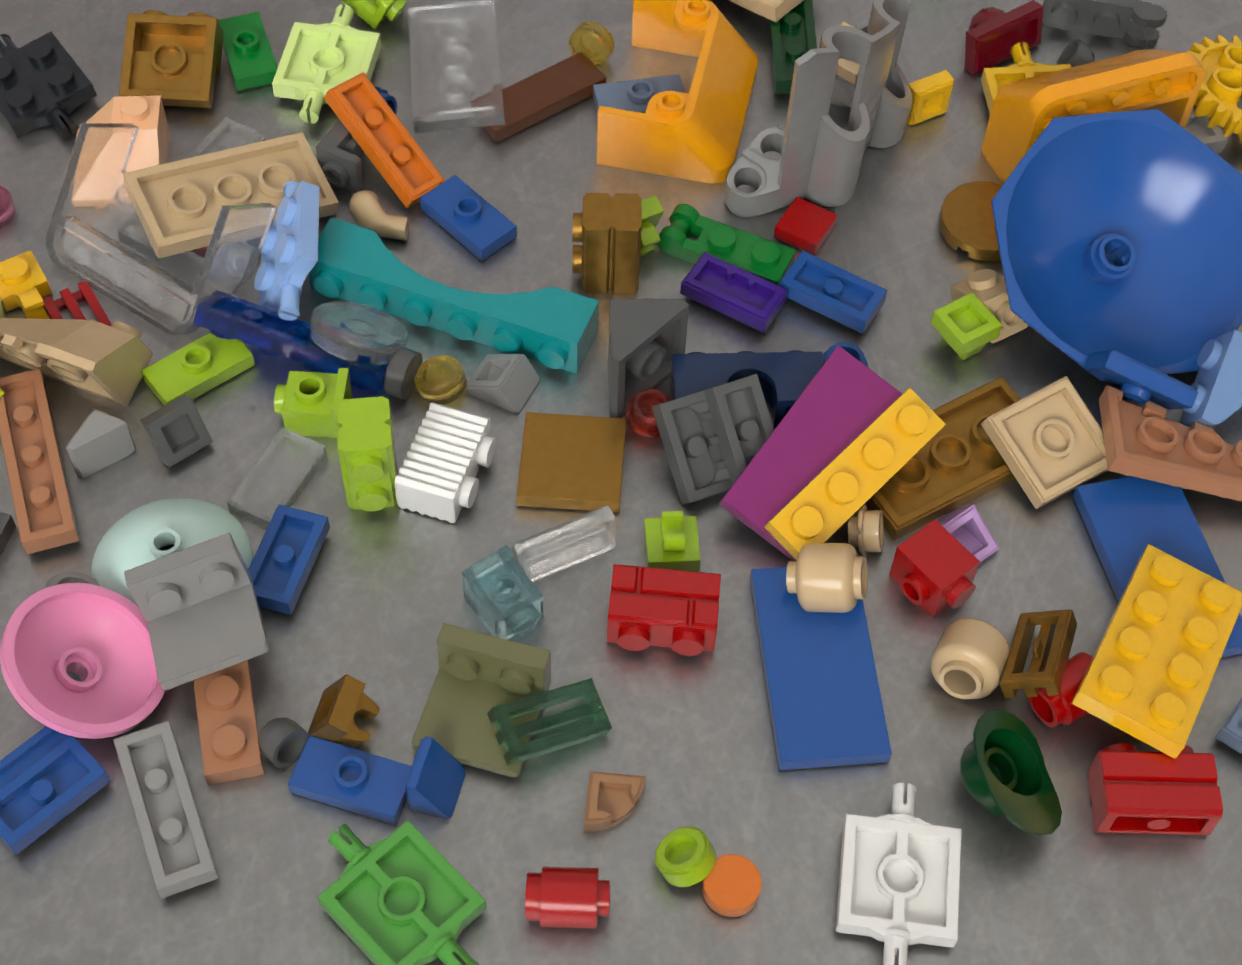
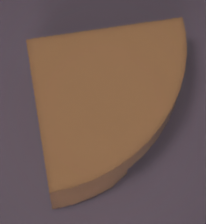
(611, 799)

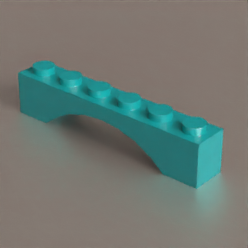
(542, 324)

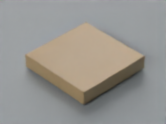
(1049, 441)

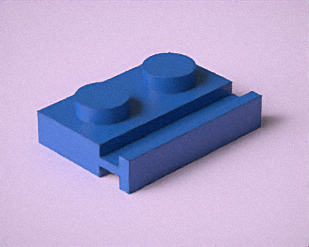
(43, 785)

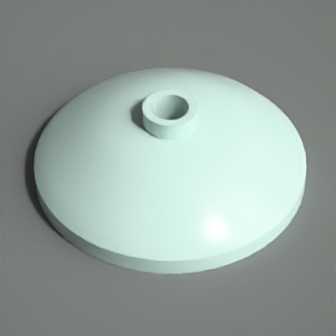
(164, 522)

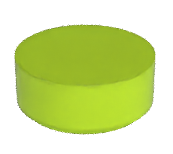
(685, 856)

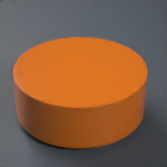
(732, 886)

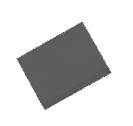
(642, 346)

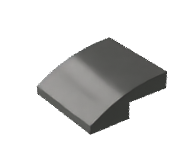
(713, 435)

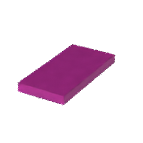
(815, 430)

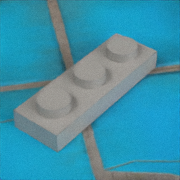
(165, 810)

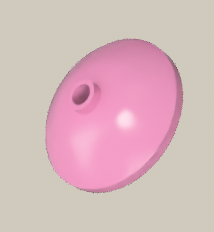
(84, 633)

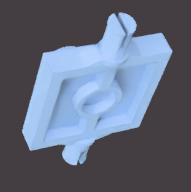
(289, 250)

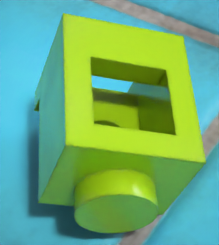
(311, 401)

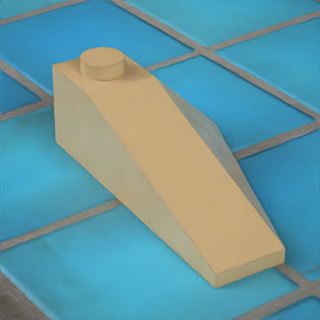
(78, 353)

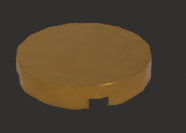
(968, 220)

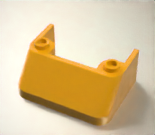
(1115, 84)
(681, 132)

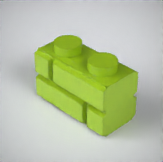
(367, 452)

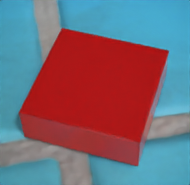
(805, 226)

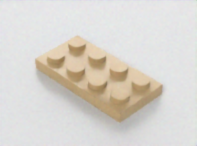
(184, 197)

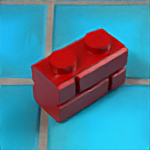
(663, 609)
(1154, 791)

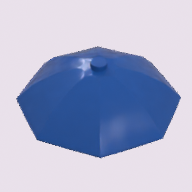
(1123, 239)

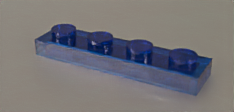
(271, 335)

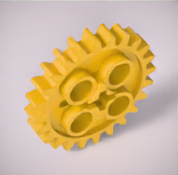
(1221, 83)

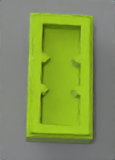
(197, 368)

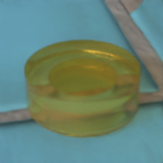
(592, 41)
(440, 380)

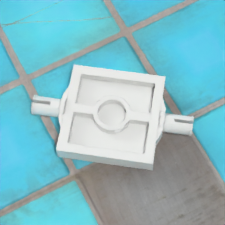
(899, 879)

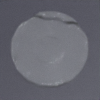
(357, 330)

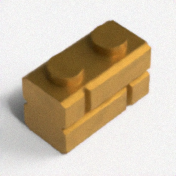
(610, 243)

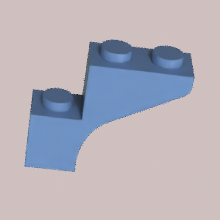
(1217, 381)

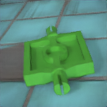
(401, 899)

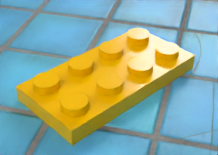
(1160, 651)

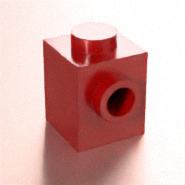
(934, 569)

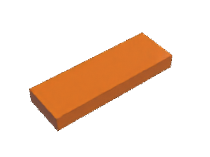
(384, 139)

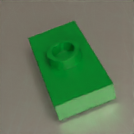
(248, 51)

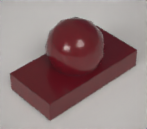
(995, 32)

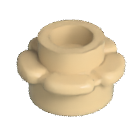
(867, 531)

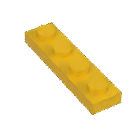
(856, 474)

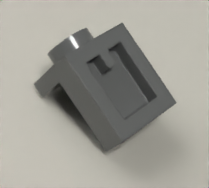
(341, 158)

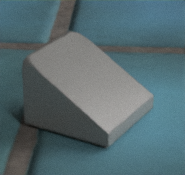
(504, 381)
(99, 443)

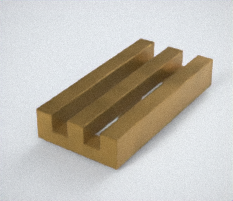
(1037, 677)

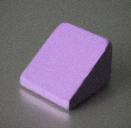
(971, 531)

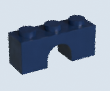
(780, 374)

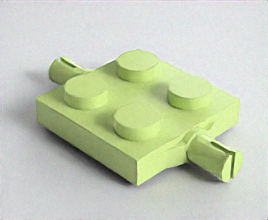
(322, 58)

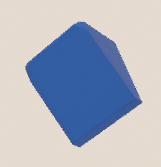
(434, 780)

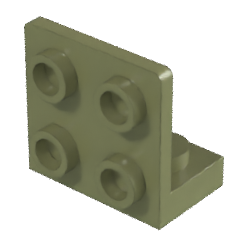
(471, 679)

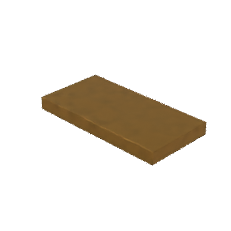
(951, 466)

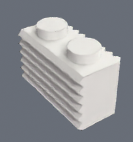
(443, 463)

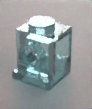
(503, 595)

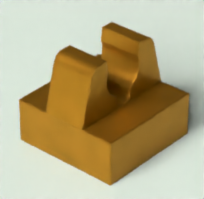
(336, 713)

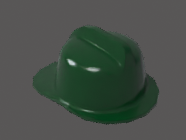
(1009, 774)

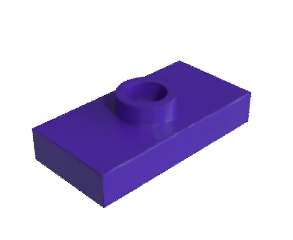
(734, 292)

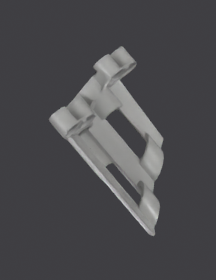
(816, 154)

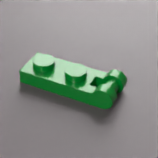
(725, 242)

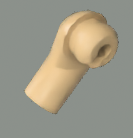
(370, 215)

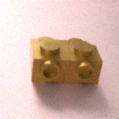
(172, 57)

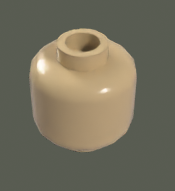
(828, 577)
(969, 658)

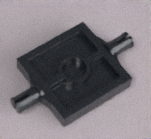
(40, 86)

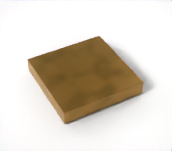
(571, 462)

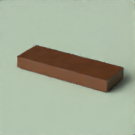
(546, 94)

